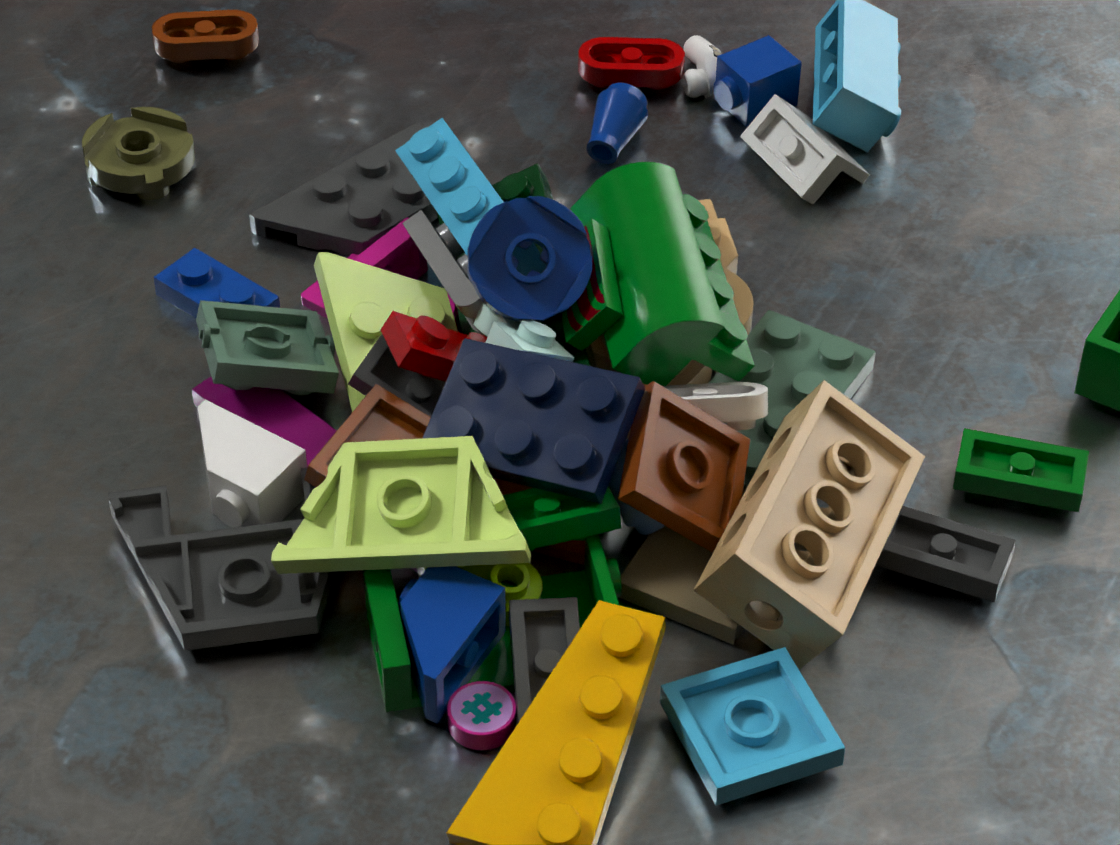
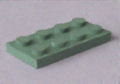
(791, 363)

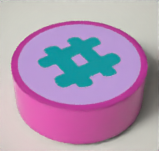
(481, 715)

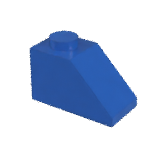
(449, 631)

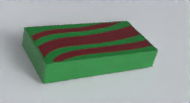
(600, 302)

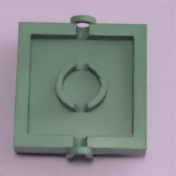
(267, 348)

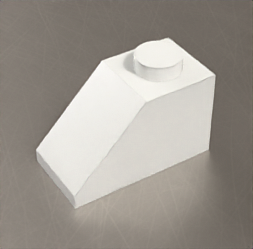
(248, 469)

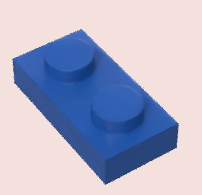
(204, 278)

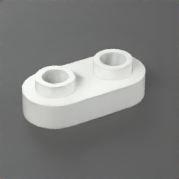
(730, 402)

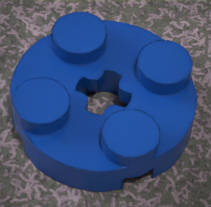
(564, 252)

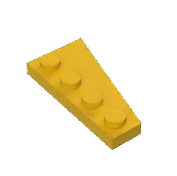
(571, 742)

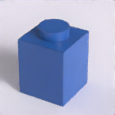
(753, 75)

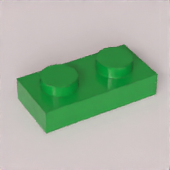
(1021, 470)
(556, 518)

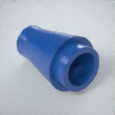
(617, 118)

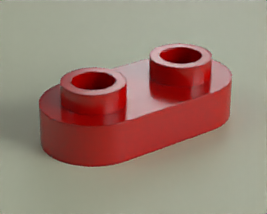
(633, 61)

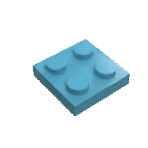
(751, 725)

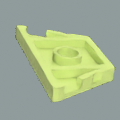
(361, 300)
(404, 509)

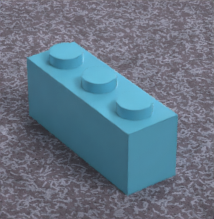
(856, 73)

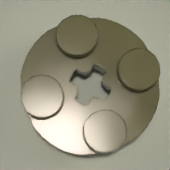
(116, 156)

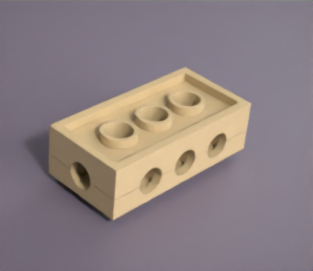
(807, 597)

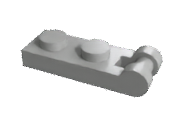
(441, 251)

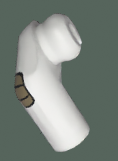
(704, 56)

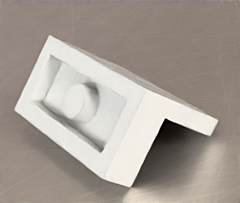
(799, 150)

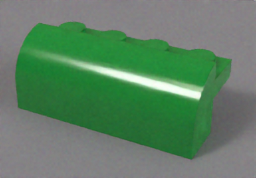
(666, 277)

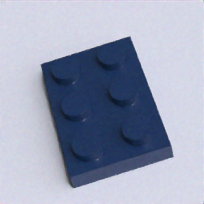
(538, 417)

